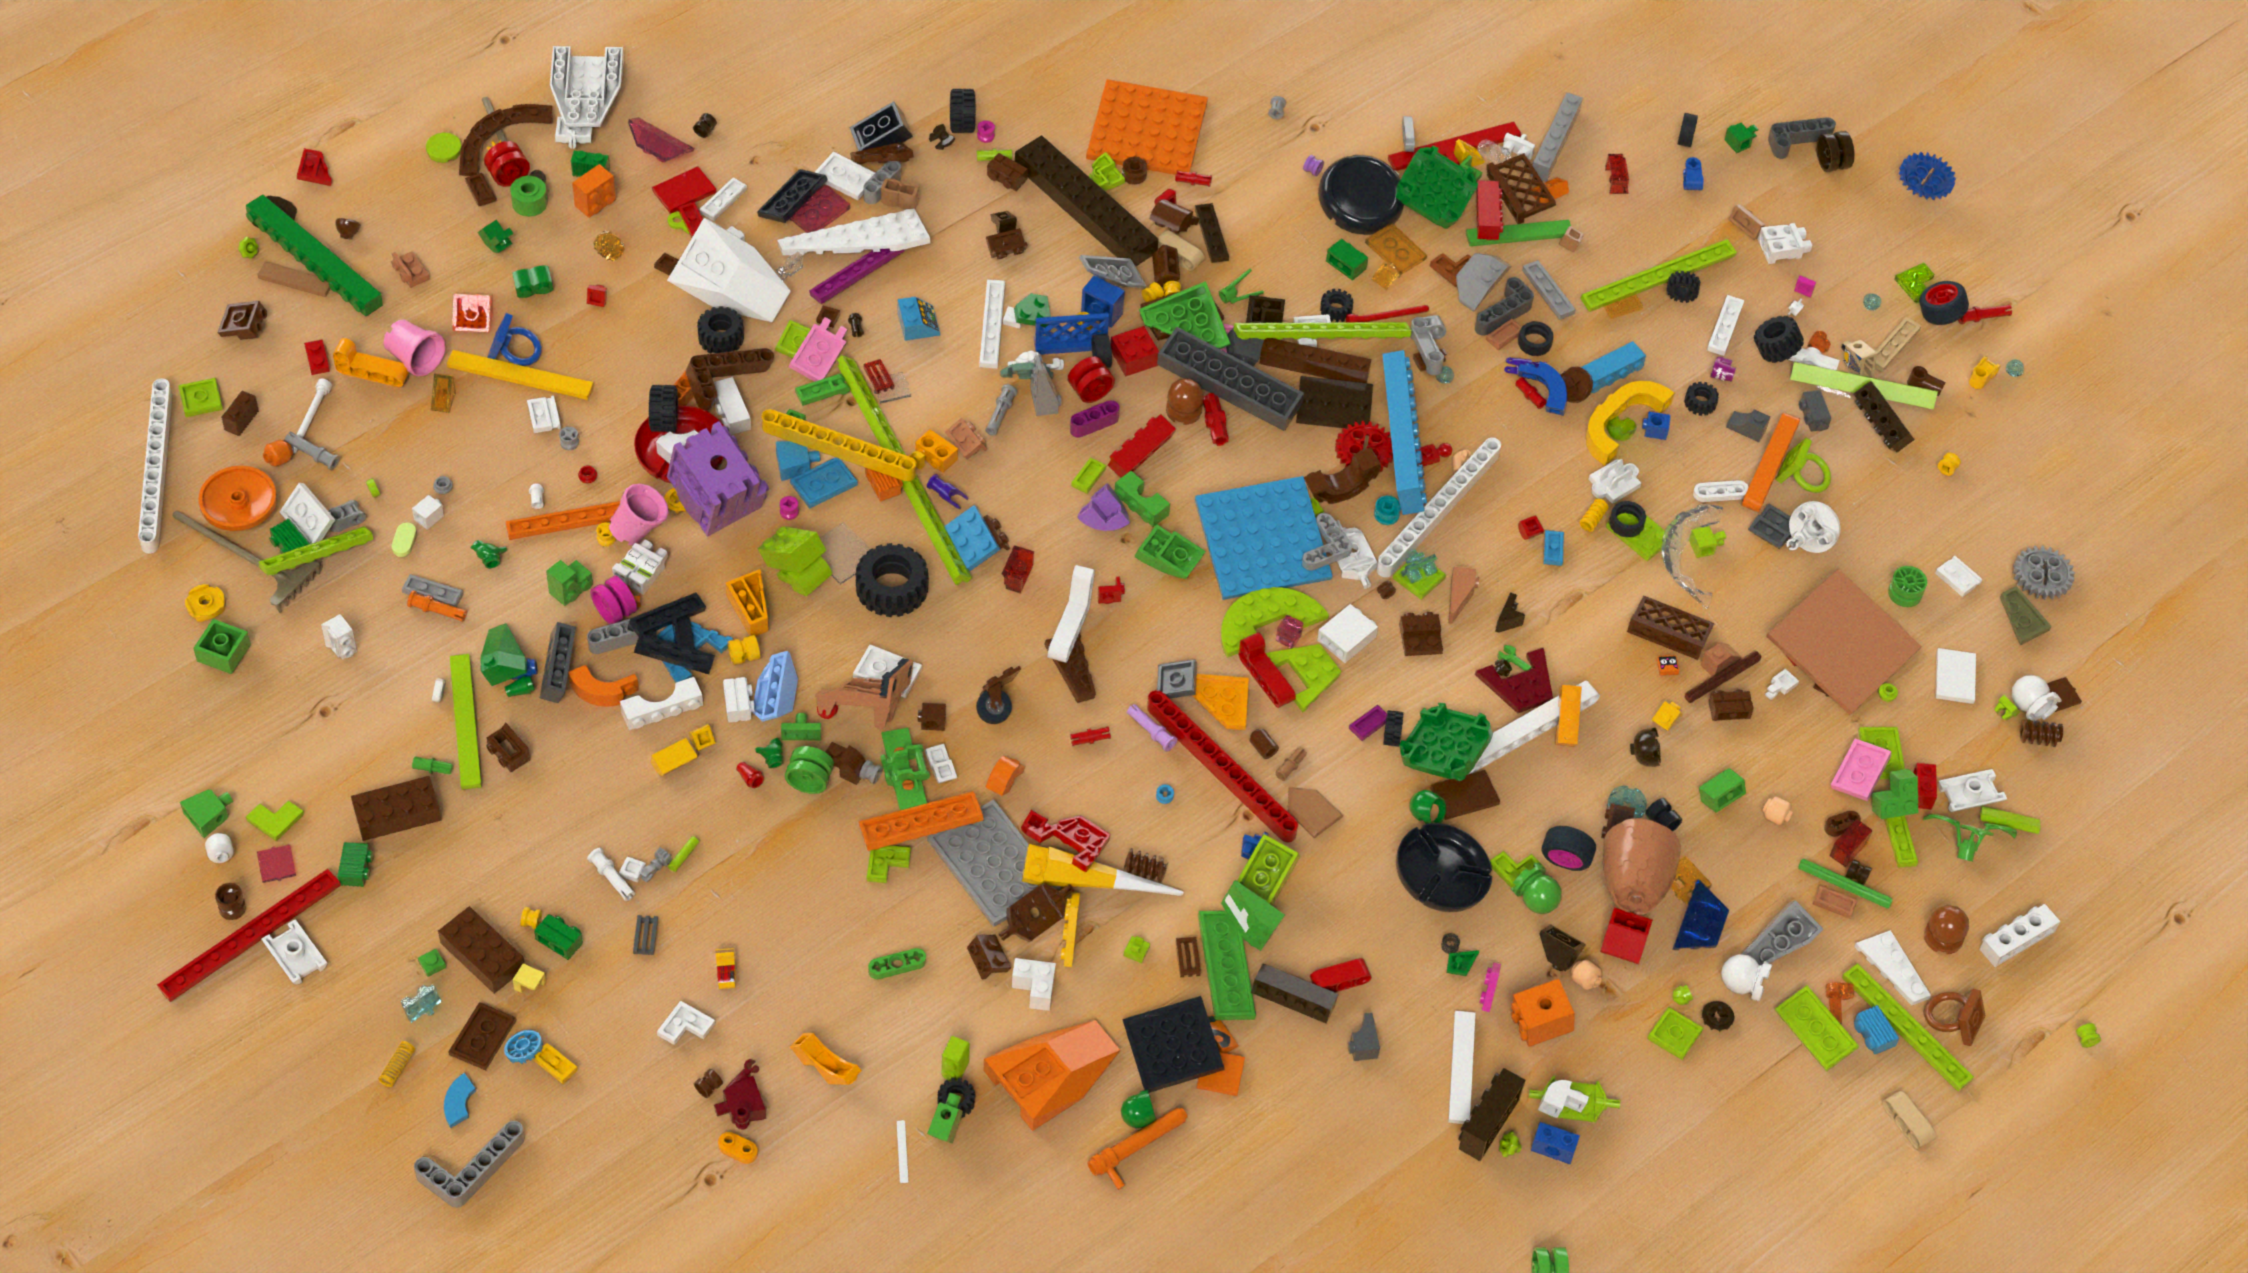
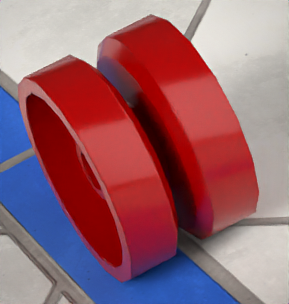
(506, 163)
(1091, 379)

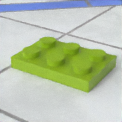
(1645, 544)

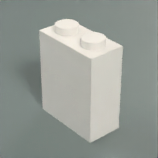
(1347, 633)

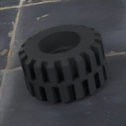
(962, 110)
(720, 319)
(1778, 339)
(663, 408)

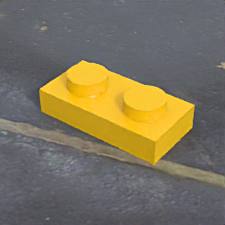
(555, 1063)

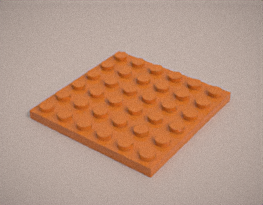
(1147, 124)

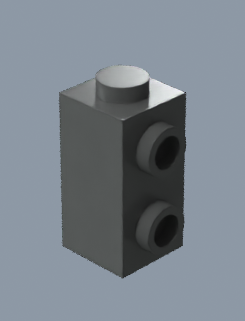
(1815, 410)

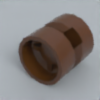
(230, 901)

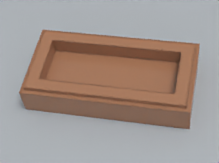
(1504, 334)
(1835, 902)

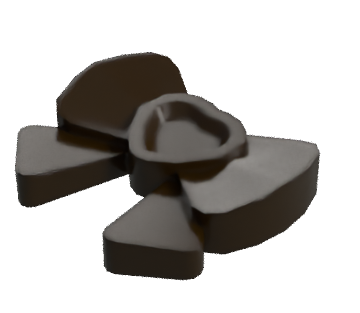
(941, 133)

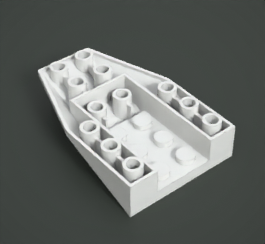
(585, 85)
(729, 274)

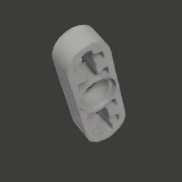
(1408, 134)

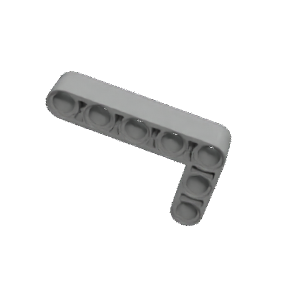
(472, 1169)

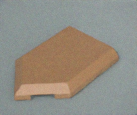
(1312, 810)

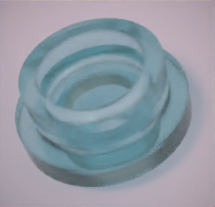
(1872, 301)
(2015, 368)
(1446, 376)

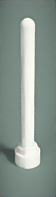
(322, 388)

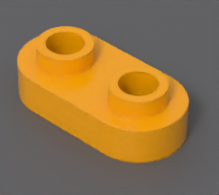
(736, 1147)

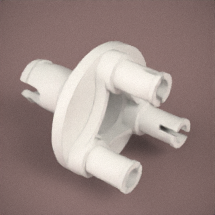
(1813, 527)

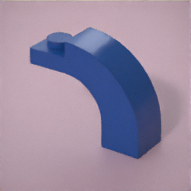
(1552, 380)

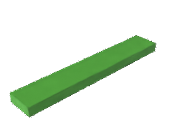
(1522, 233)

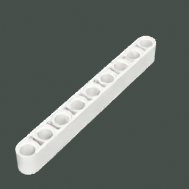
(1530, 726)

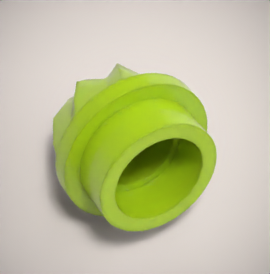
(1682, 995)

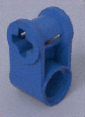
(1693, 175)

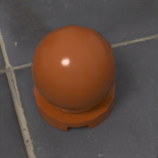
(1185, 401)
(1946, 929)

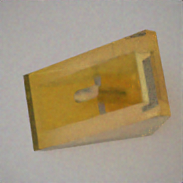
(443, 393)

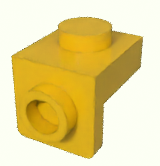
(1667, 715)

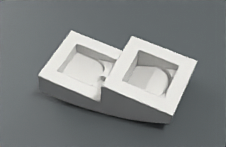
(940, 763)

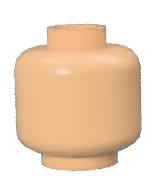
(1777, 810)
(1586, 974)

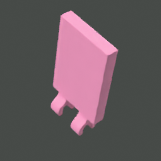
(818, 351)

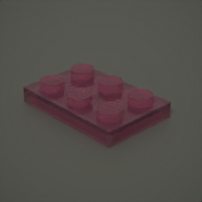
(820, 210)

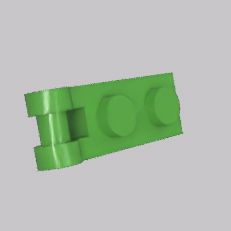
(822, 389)

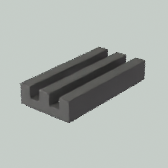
(646, 920)

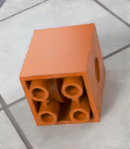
(1542, 1013)

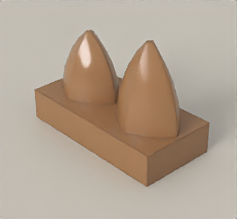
(1746, 221)

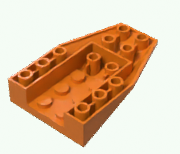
(1052, 1069)

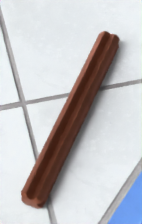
(1722, 676)

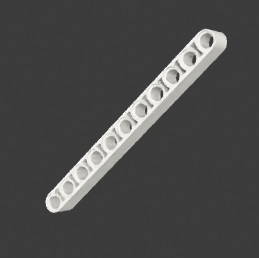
(155, 466)
(1438, 507)

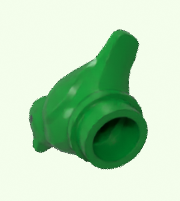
(488, 553)
(772, 753)

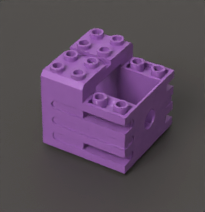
(713, 495)

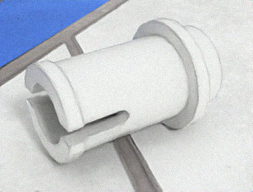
(536, 492)

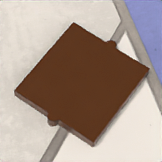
(2066, 692)

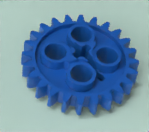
(1937, 183)

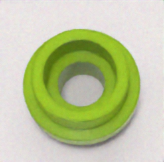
(1888, 696)

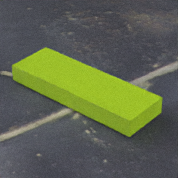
(2010, 819)
(1901, 841)

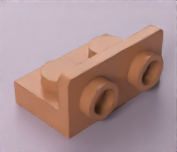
(410, 269)
(965, 439)

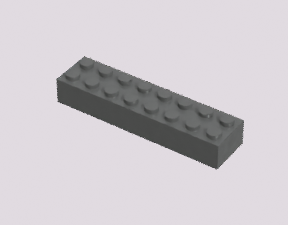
(1230, 378)

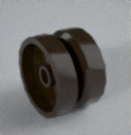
(1835, 151)

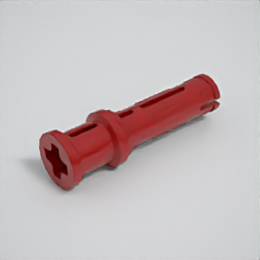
(1976, 314)

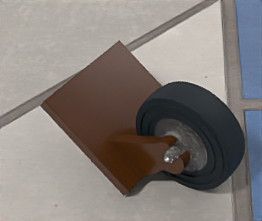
(993, 704)

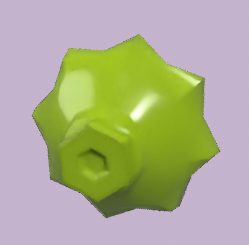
(248, 247)
(1509, 1145)

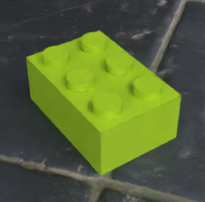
(791, 549)
(1268, 869)

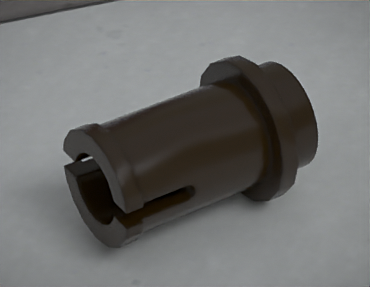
(856, 326)

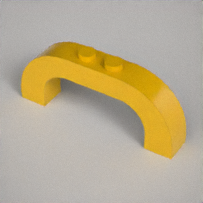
(1633, 393)

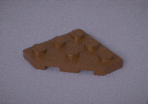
(883, 154)

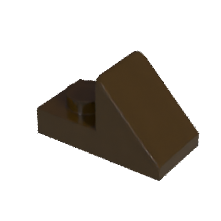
(1004, 221)
(1509, 616)

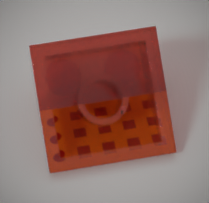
(472, 312)

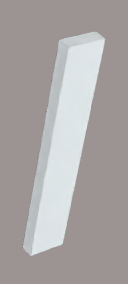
(992, 324)
(1461, 1067)

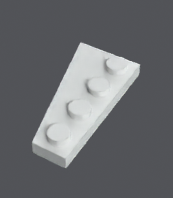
(1894, 965)

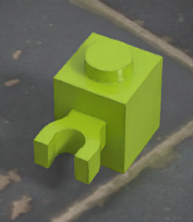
(1705, 542)

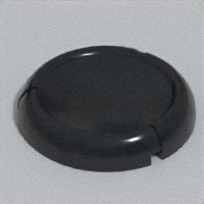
(1360, 194)
(1443, 867)

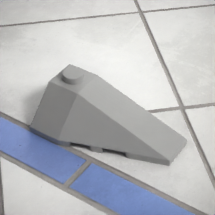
(1114, 270)
(1043, 390)
(1784, 934)

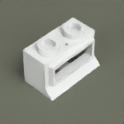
(339, 637)

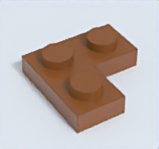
(1448, 268)

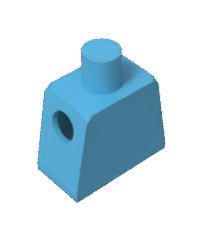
(794, 459)

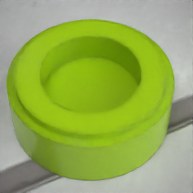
(372, 488)

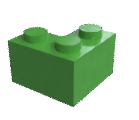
(568, 582)
(1900, 799)

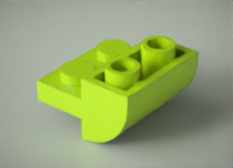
(809, 578)

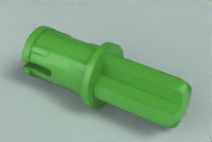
(432, 765)

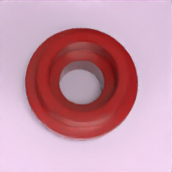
(587, 470)

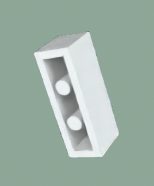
(731, 407)

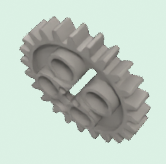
(2056, 570)

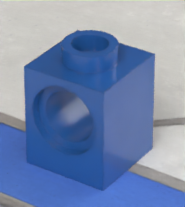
(1656, 425)

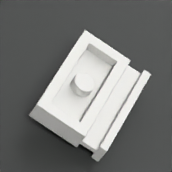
(543, 414)
(1958, 576)

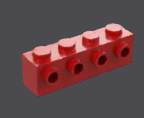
(1488, 210)
(1142, 446)

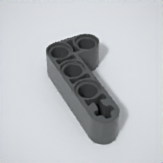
(1796, 132)
(1517, 302)

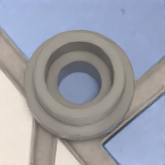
(445, 482)

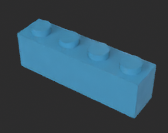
(1615, 365)

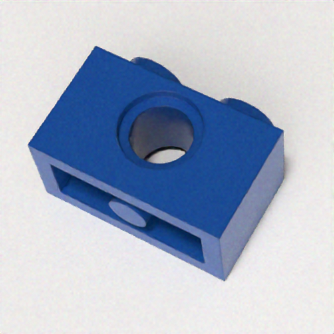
(1555, 1143)

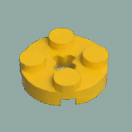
(208, 611)

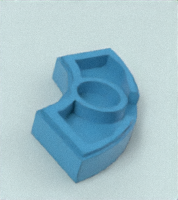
(456, 1100)

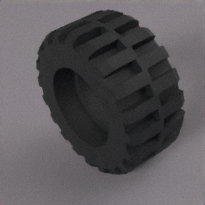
(894, 560)

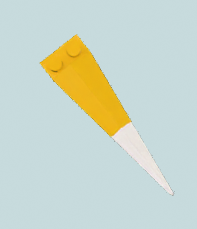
(1056, 869)

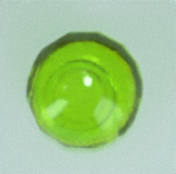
(1621, 429)

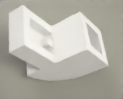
(1561, 1095)

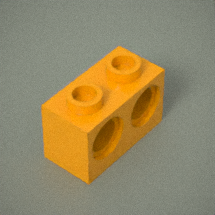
(937, 450)

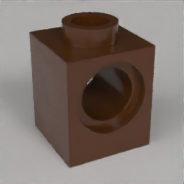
(932, 716)

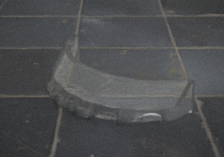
(1675, 539)

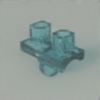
(1426, 564)
(422, 1003)

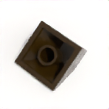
(1560, 948)

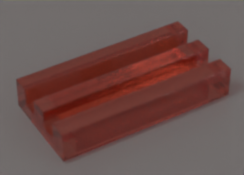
(883, 386)

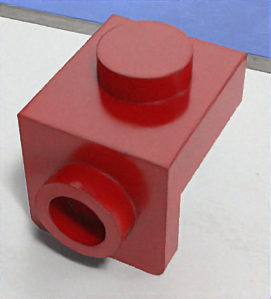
(1112, 593)

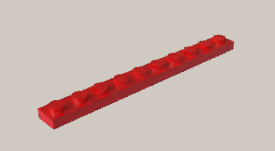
(248, 935)

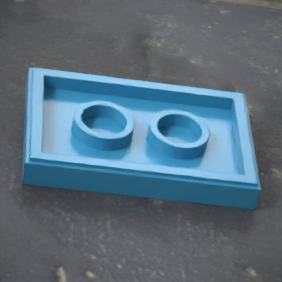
(823, 482)

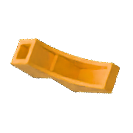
(830, 1066)

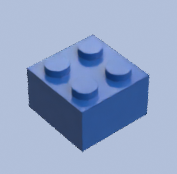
(1103, 297)

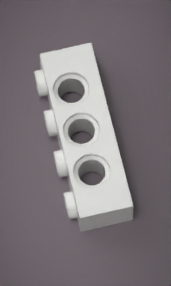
(1997, 952)

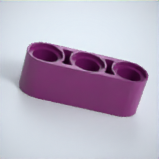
(1094, 419)

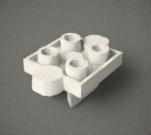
(1615, 481)

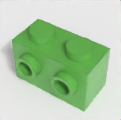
(1722, 790)

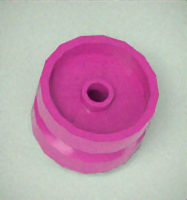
(613, 600)

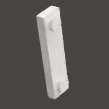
(1725, 325)

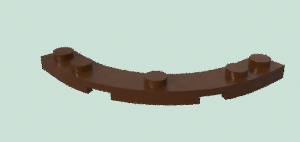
(494, 122)

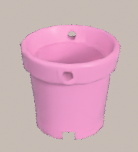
(415, 347)
(638, 513)

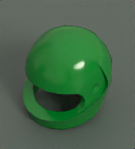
(1422, 803)
(1138, 1110)

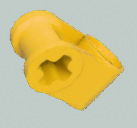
(1983, 373)

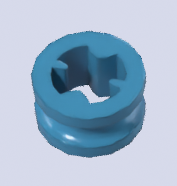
(1159, 794)

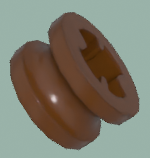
(1386, 590)

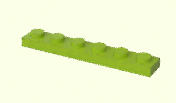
(315, 550)

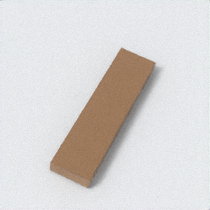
(293, 279)

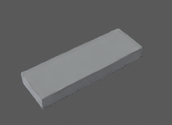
(438, 591)

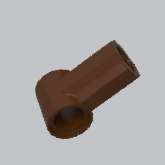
(1920, 378)

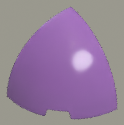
(1104, 511)

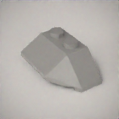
(1479, 278)

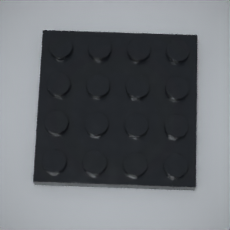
(1173, 1044)

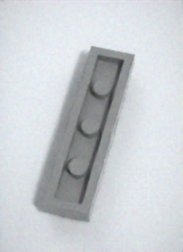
(1548, 290)

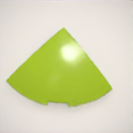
(1105, 173)

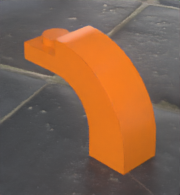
(598, 692)

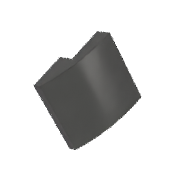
(1772, 526)

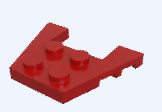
(1079, 834)

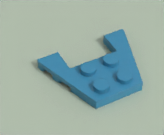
(700, 637)

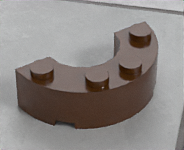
(1346, 483)

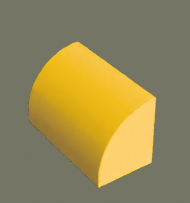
(673, 757)

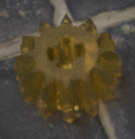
(609, 246)

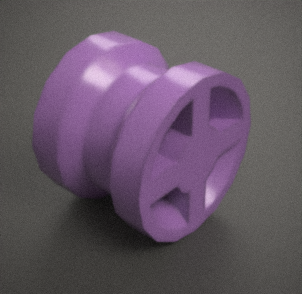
(1313, 165)

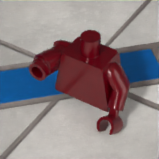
(742, 1098)

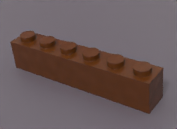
(1314, 361)

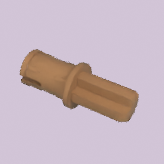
(1291, 763)

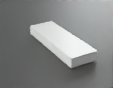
(723, 199)

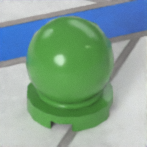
(1539, 891)

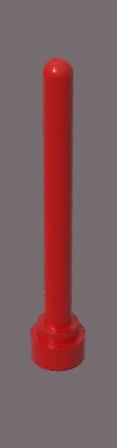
(1388, 314)

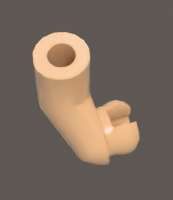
(1459, 459)

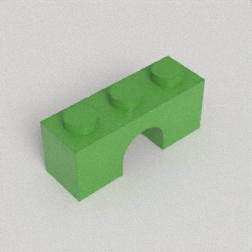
(1150, 509)

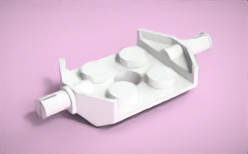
(1359, 563)

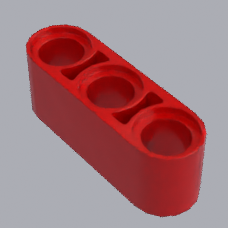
(1342, 975)

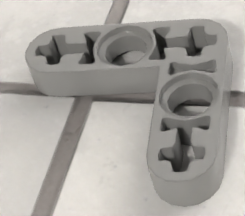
(1332, 547)

